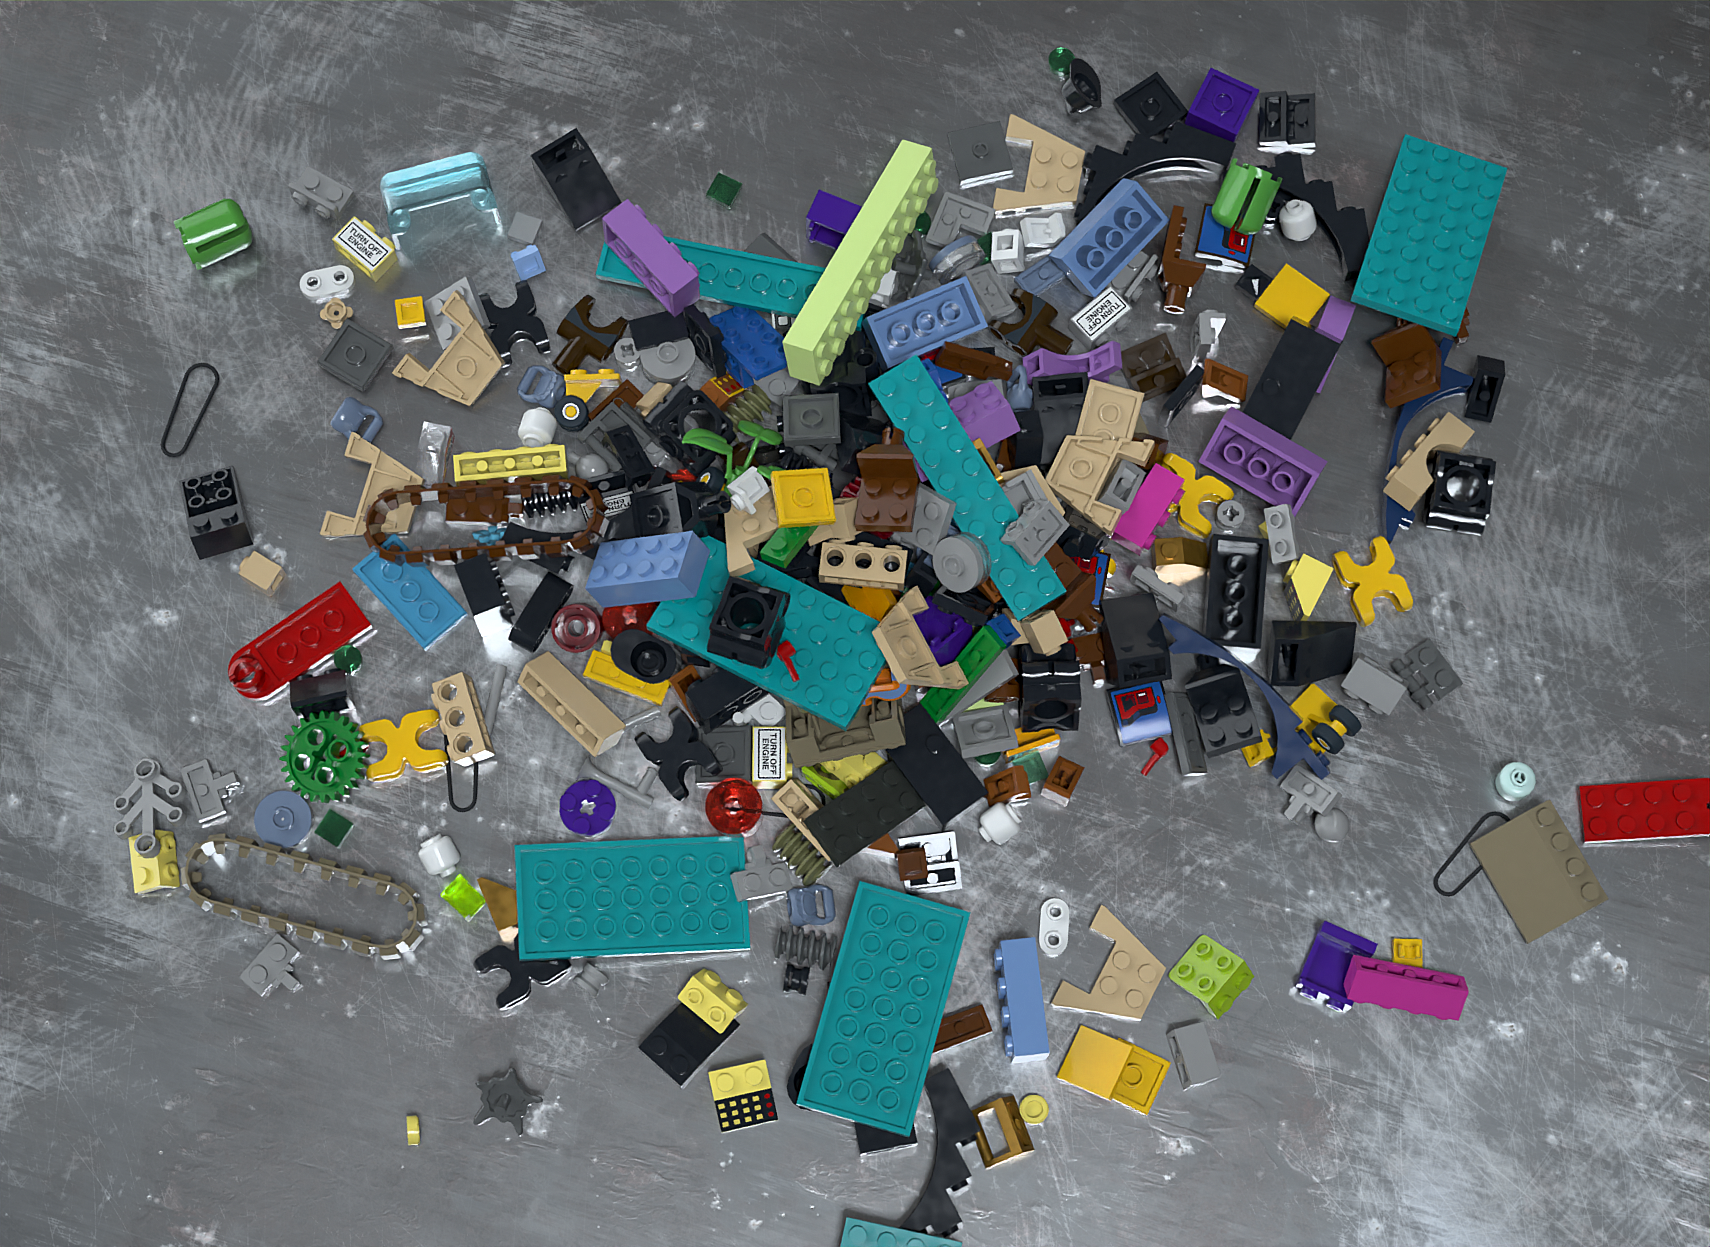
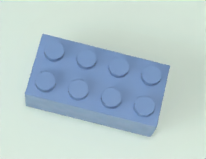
(1109, 237)
(924, 323)
(647, 569)
(1023, 1000)

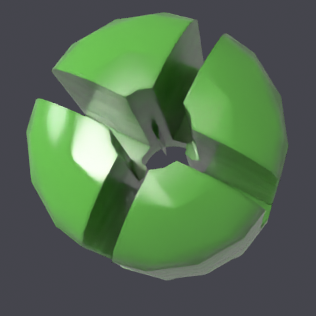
(1245, 197)
(214, 232)

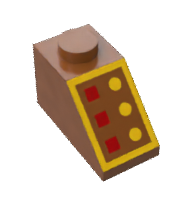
(723, 391)

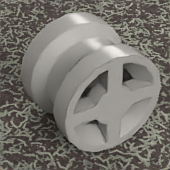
(626, 360)
(1228, 522)
(590, 980)

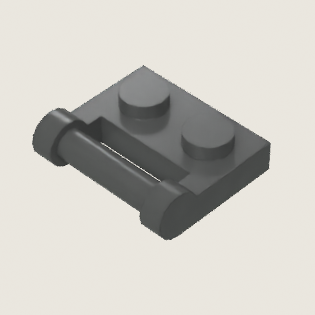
(608, 420)

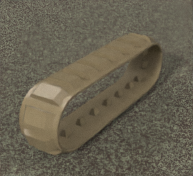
(218, 843)

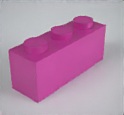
(1149, 510)

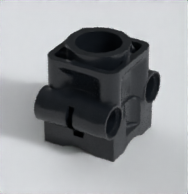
(850, 377)
(666, 426)
(1471, 477)
(744, 604)
(1049, 689)

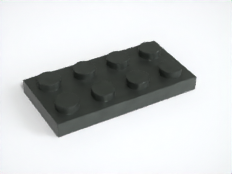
(864, 813)

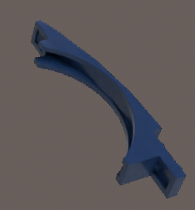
(1452, 384)
(1291, 744)

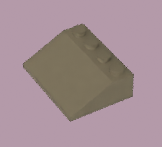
(1538, 871)

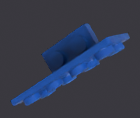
(750, 345)

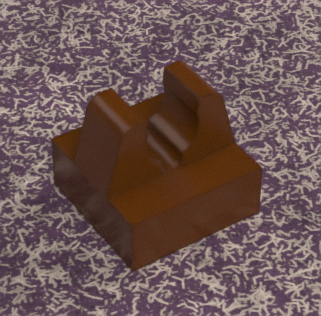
(912, 864)

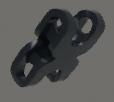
(515, 323)
(678, 754)
(521, 972)

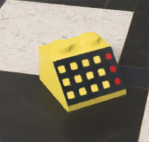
(1304, 585)
(743, 1096)

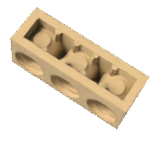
(874, 576)
(474, 725)
(798, 804)

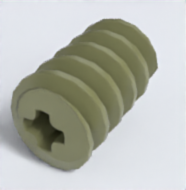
(748, 408)
(800, 855)

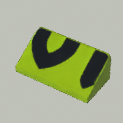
(824, 780)

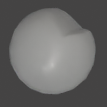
(588, 465)
(1332, 826)

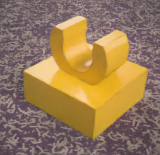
(410, 312)
(1259, 752)
(1407, 952)

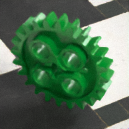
(344, 769)

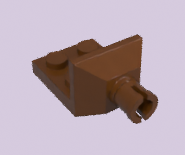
(1177, 276)
(1411, 362)
(887, 486)
(1079, 588)

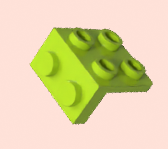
(1212, 975)

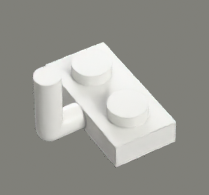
(765, 712)

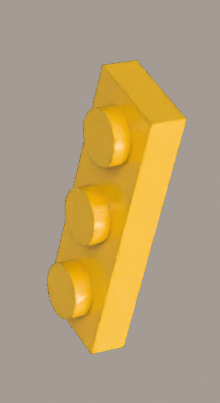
(604, 671)

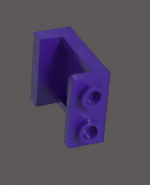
(1329, 963)

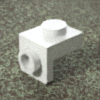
(1043, 231)
(747, 490)

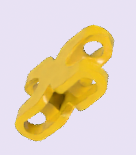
(1196, 491)
(1372, 581)
(403, 745)

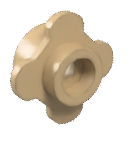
(332, 306)

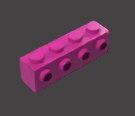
(1405, 988)

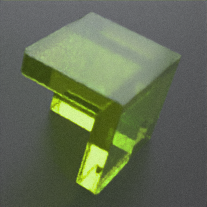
(463, 898)

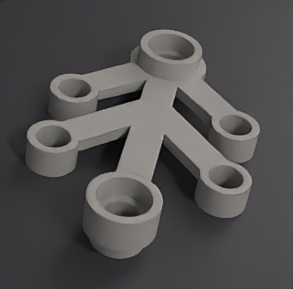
(146, 806)

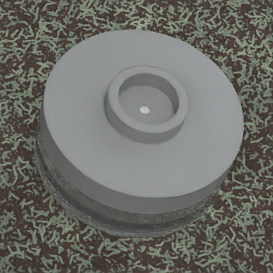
(669, 362)
(961, 562)

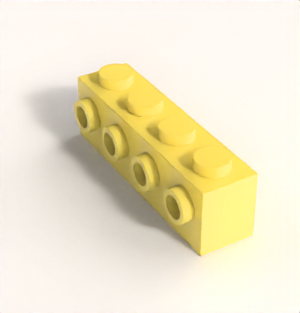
(511, 464)

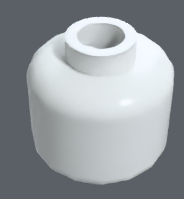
(1297, 220)
(537, 427)
(999, 823)
(439, 855)

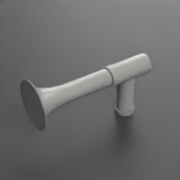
(637, 795)

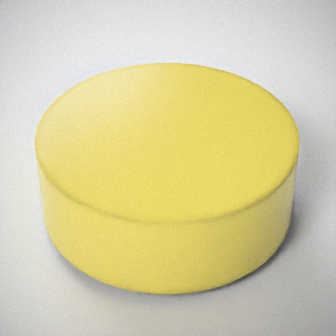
(1033, 1109)
(413, 1130)

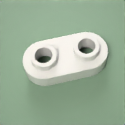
(327, 284)
(1053, 926)

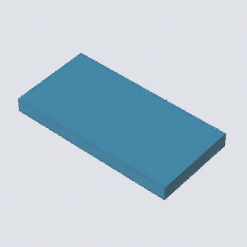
(411, 596)

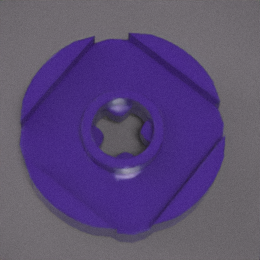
(583, 824)

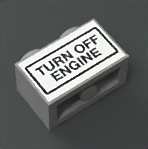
(1100, 319)

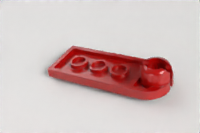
(297, 644)
(1645, 810)

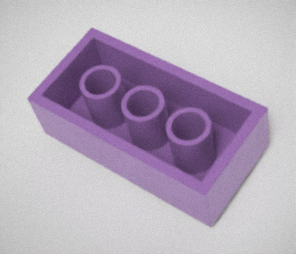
(651, 257)
(983, 415)
(1262, 460)

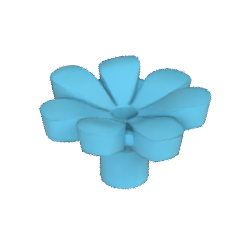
(490, 536)

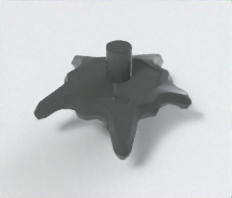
(911, 269)
(505, 1100)

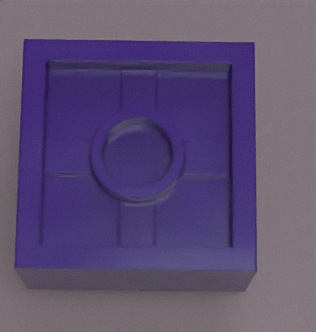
(1222, 105)
(830, 219)
(943, 632)

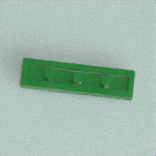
(974, 662)

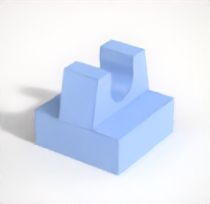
(528, 262)

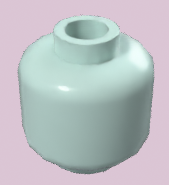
(1507, 785)

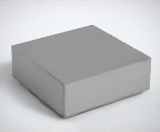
(524, 229)

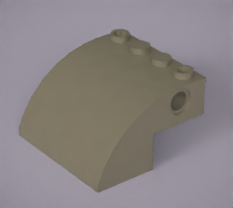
(818, 741)

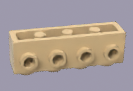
(578, 708)

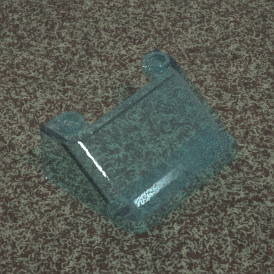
(433, 185)

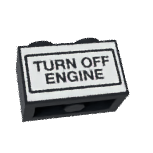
(614, 493)

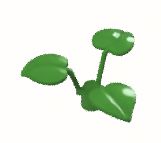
(719, 444)

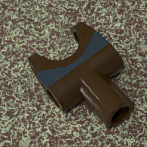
(1033, 329)
(586, 338)

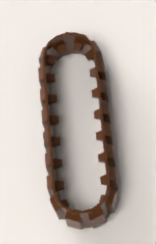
(471, 490)

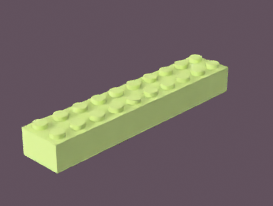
(860, 263)

